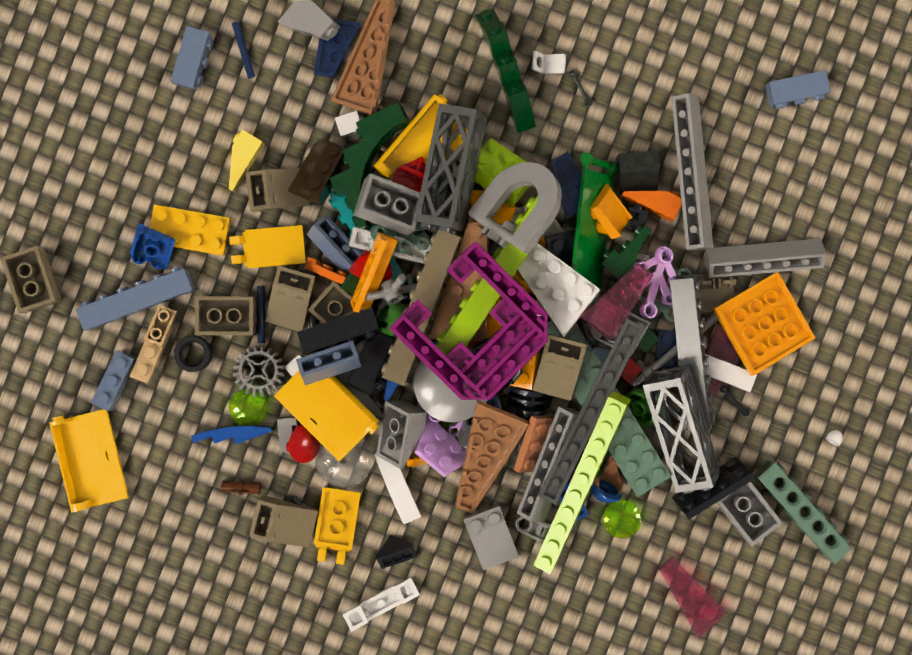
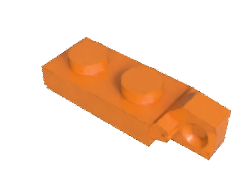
(315, 266)

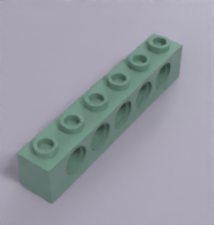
(833, 551)

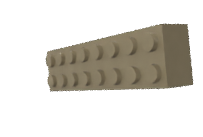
(429, 291)

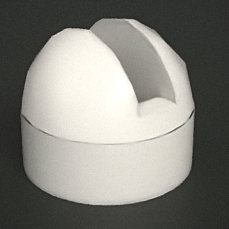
(835, 437)

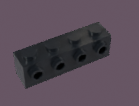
(340, 331)

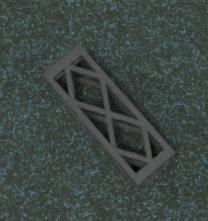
(437, 164)
(706, 468)

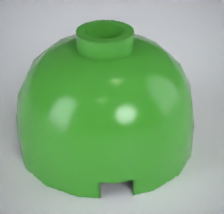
(388, 317)
(640, 407)

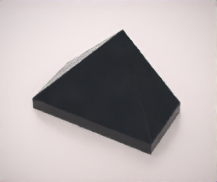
(395, 552)

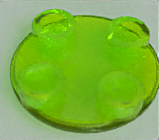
(247, 409)
(622, 519)

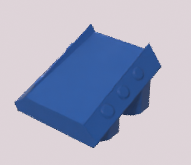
(151, 247)

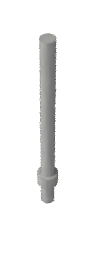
(666, 357)

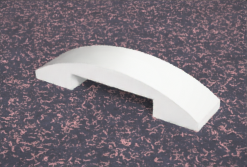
(730, 374)
(398, 491)
(380, 603)

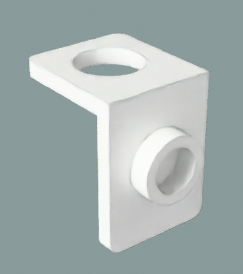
(549, 63)

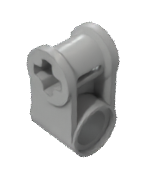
(535, 530)

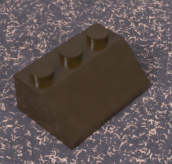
(315, 173)

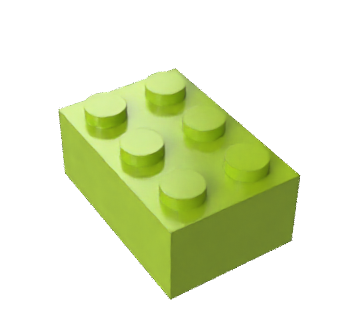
(492, 161)

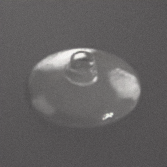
(345, 475)

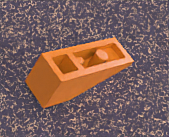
(660, 203)

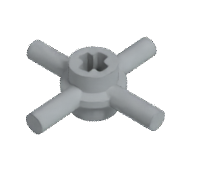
(391, 291)

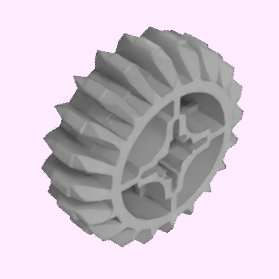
(252, 377)

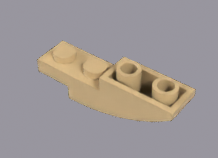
(154, 344)

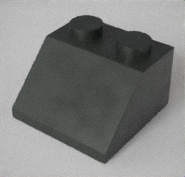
(638, 171)

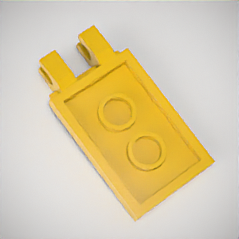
(271, 247)
(336, 522)

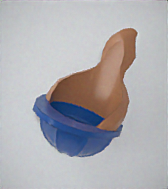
(610, 485)

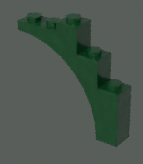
(507, 69)
(359, 157)
(620, 263)

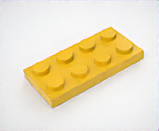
(192, 229)

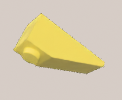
(244, 153)

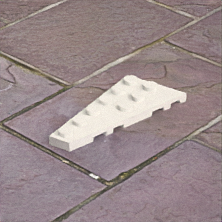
(556, 286)

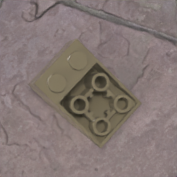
(270, 190)
(290, 298)
(559, 367)
(283, 522)

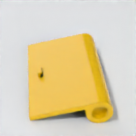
(415, 140)
(328, 412)
(82, 453)

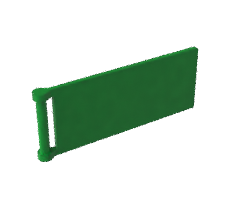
(588, 243)

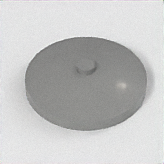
(439, 399)

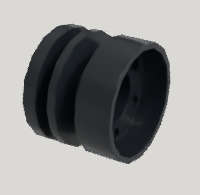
(526, 403)

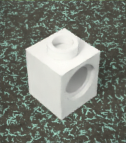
(347, 124)

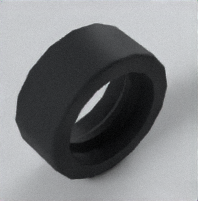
(193, 339)

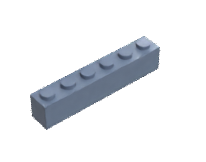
(135, 299)

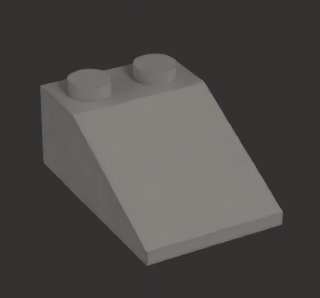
(400, 431)
(490, 536)

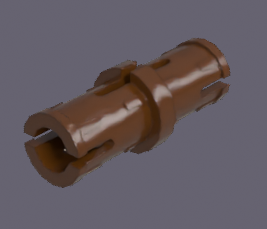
(241, 487)

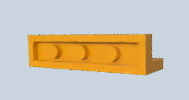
(373, 271)

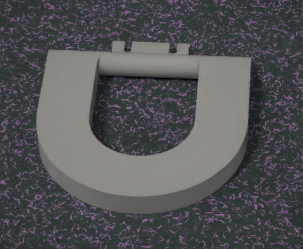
(539, 218)

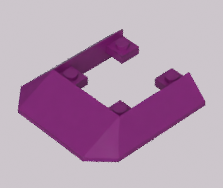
(503, 355)

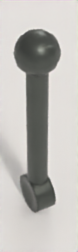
(588, 102)

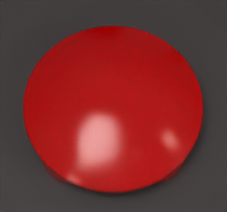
(302, 445)

